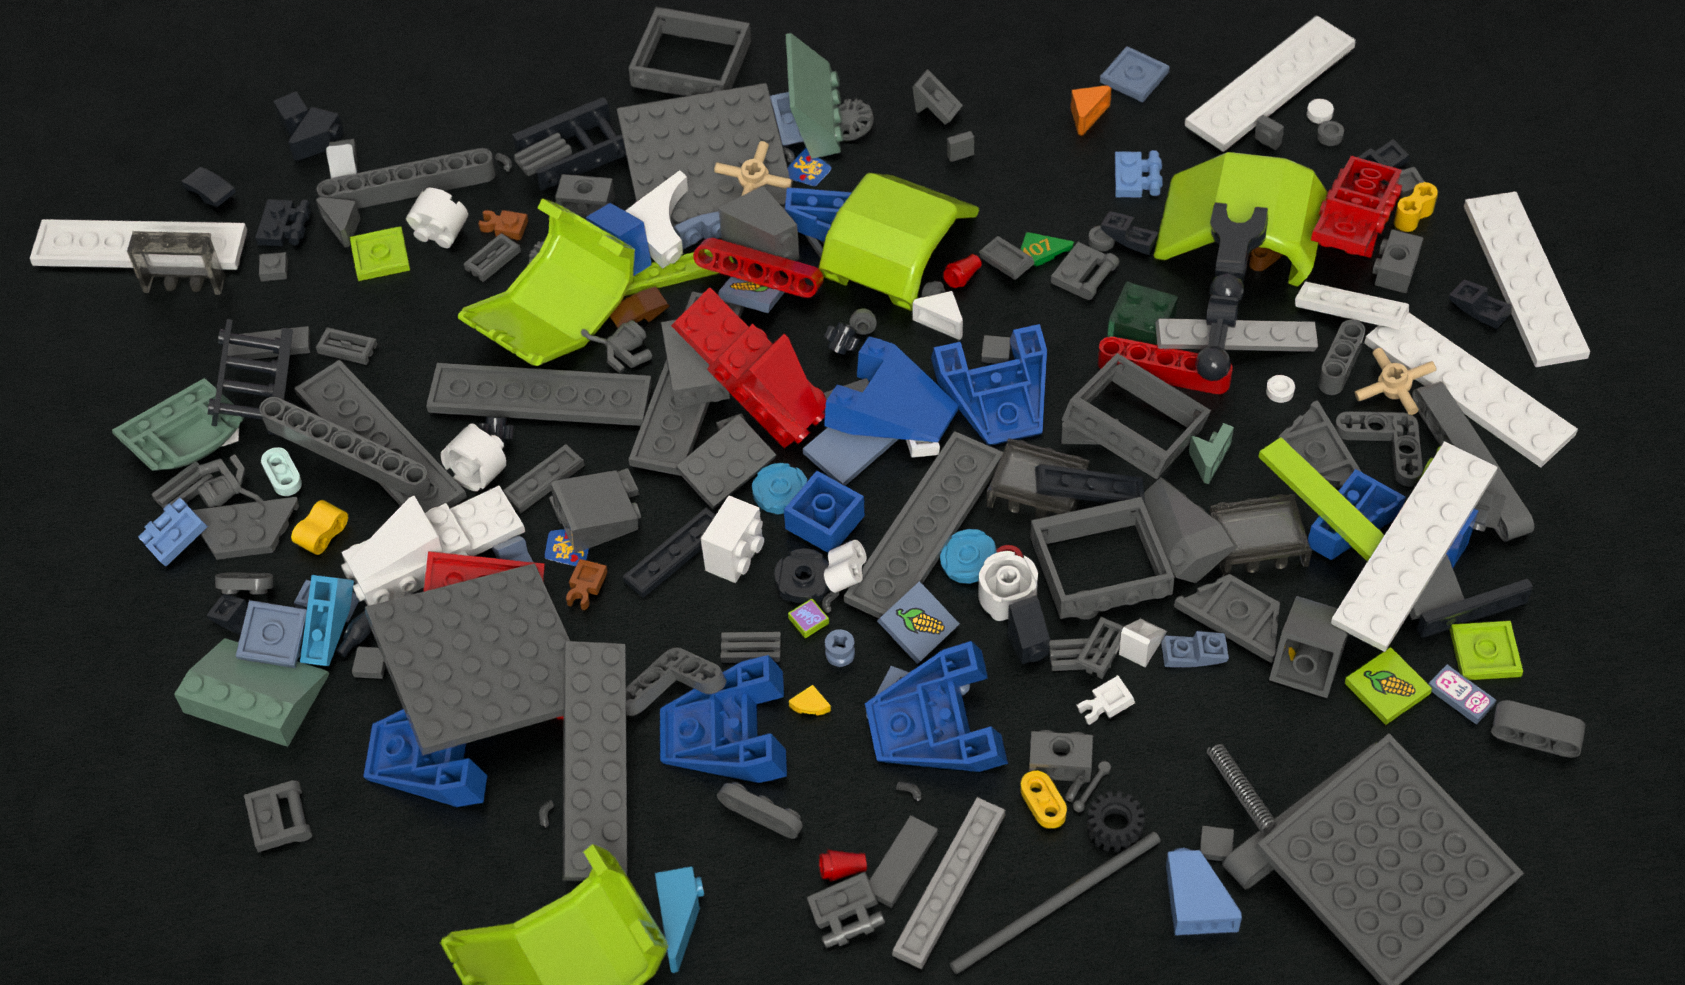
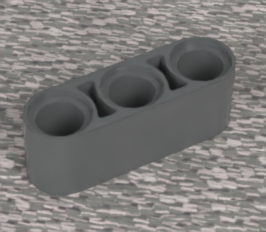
(1341, 357)
(1538, 728)

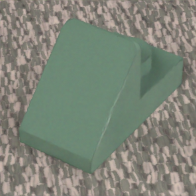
(1209, 454)

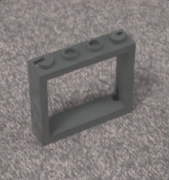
(695, 27)
(1119, 437)
(1094, 521)

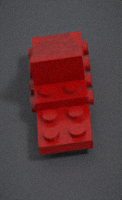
(1357, 207)
(752, 369)

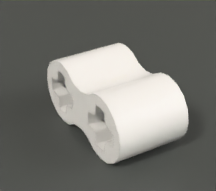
(845, 566)

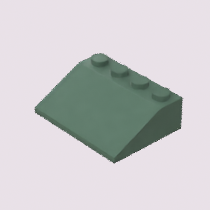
(814, 98)
(249, 694)

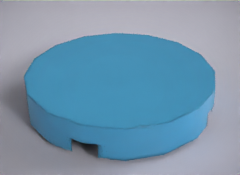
(776, 496)
(966, 555)

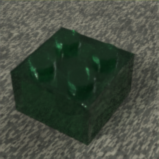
(1138, 311)

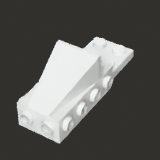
(397, 553)

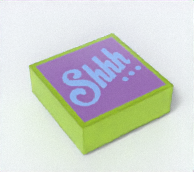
(808, 618)

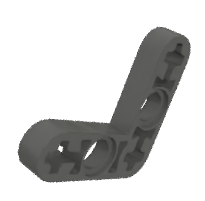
(1392, 432)
(668, 668)

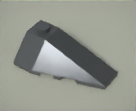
(1186, 532)

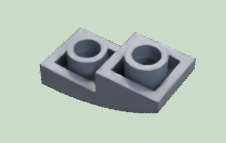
(699, 227)
(1195, 651)

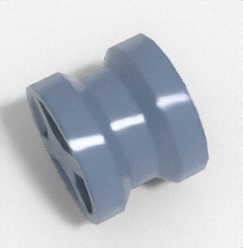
(838, 655)

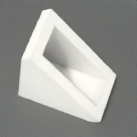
(939, 313)
(1140, 641)

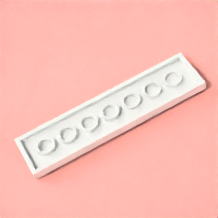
(1269, 83)
(106, 242)
(1526, 279)
(1477, 389)
(1414, 546)

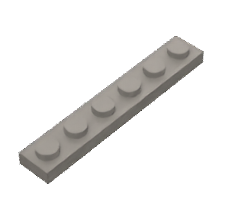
(1245, 335)
(948, 883)

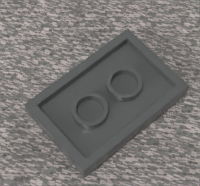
(725, 462)

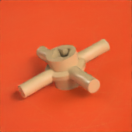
(753, 172)
(1395, 381)

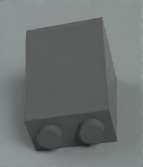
(759, 224)
(689, 372)
(594, 508)
(1316, 647)

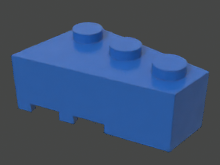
(814, 209)
(1368, 496)

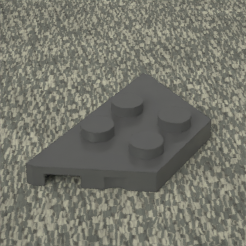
(1321, 445)
(246, 527)
(1237, 611)

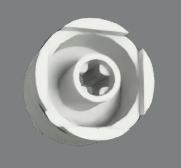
(436, 217)
(474, 457)
(1005, 581)

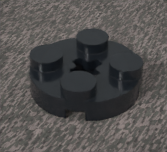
(799, 590)

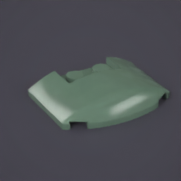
(178, 429)

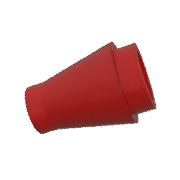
(960, 272)
(841, 864)

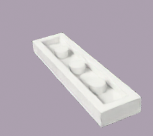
(1352, 305)

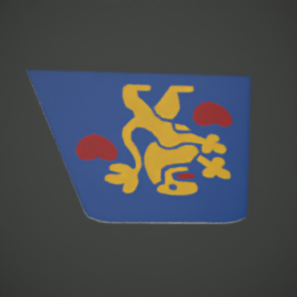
(808, 170)
(560, 549)

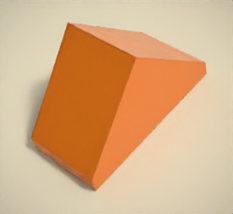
(1089, 105)

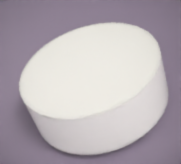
(1320, 111)
(1280, 388)

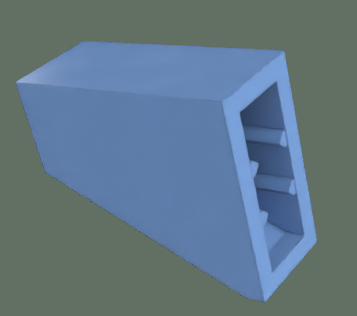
(1198, 896)

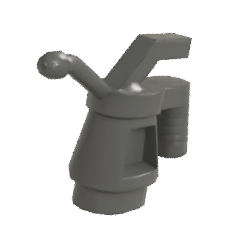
(623, 341)
(222, 488)

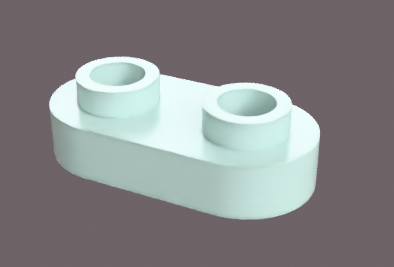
(283, 473)

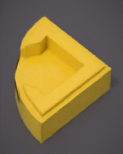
(810, 702)

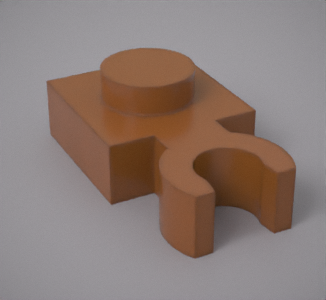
(508, 223)
(585, 579)

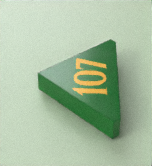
(1044, 248)

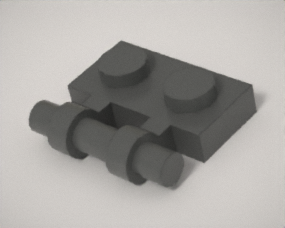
(841, 902)

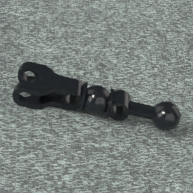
(1227, 287)

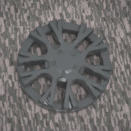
(852, 118)

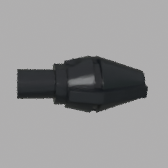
(355, 634)

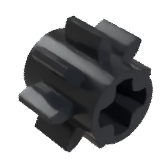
(841, 338)
(498, 427)

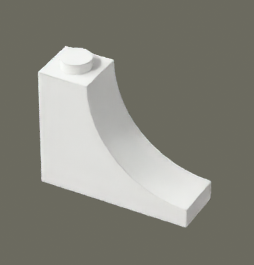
(656, 212)

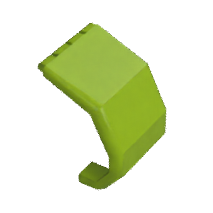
(1245, 182)
(888, 235)
(564, 289)
(583, 938)

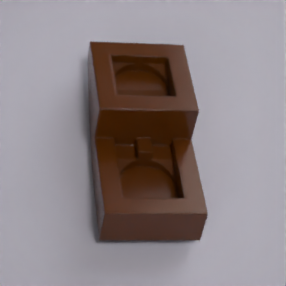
(641, 305)

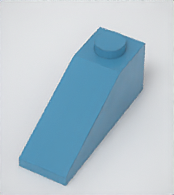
(325, 618)
(679, 909)

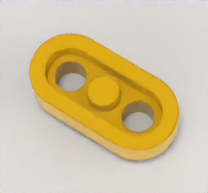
(1044, 801)

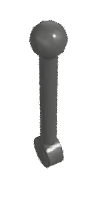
(1103, 769)

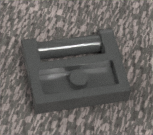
(1078, 266)
(267, 818)

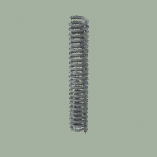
(1238, 791)

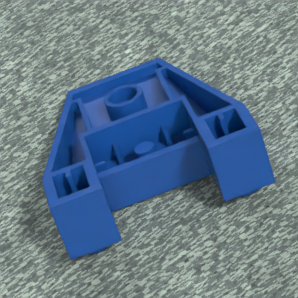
(1001, 397)
(895, 403)
(925, 718)
(720, 729)
(440, 776)

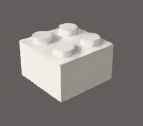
(732, 539)

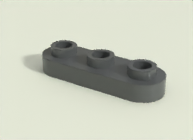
(760, 810)

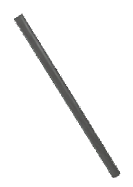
(1054, 902)

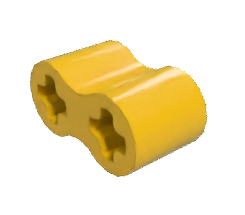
(1415, 207)
(319, 527)

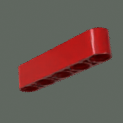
(770, 264)
(1169, 365)

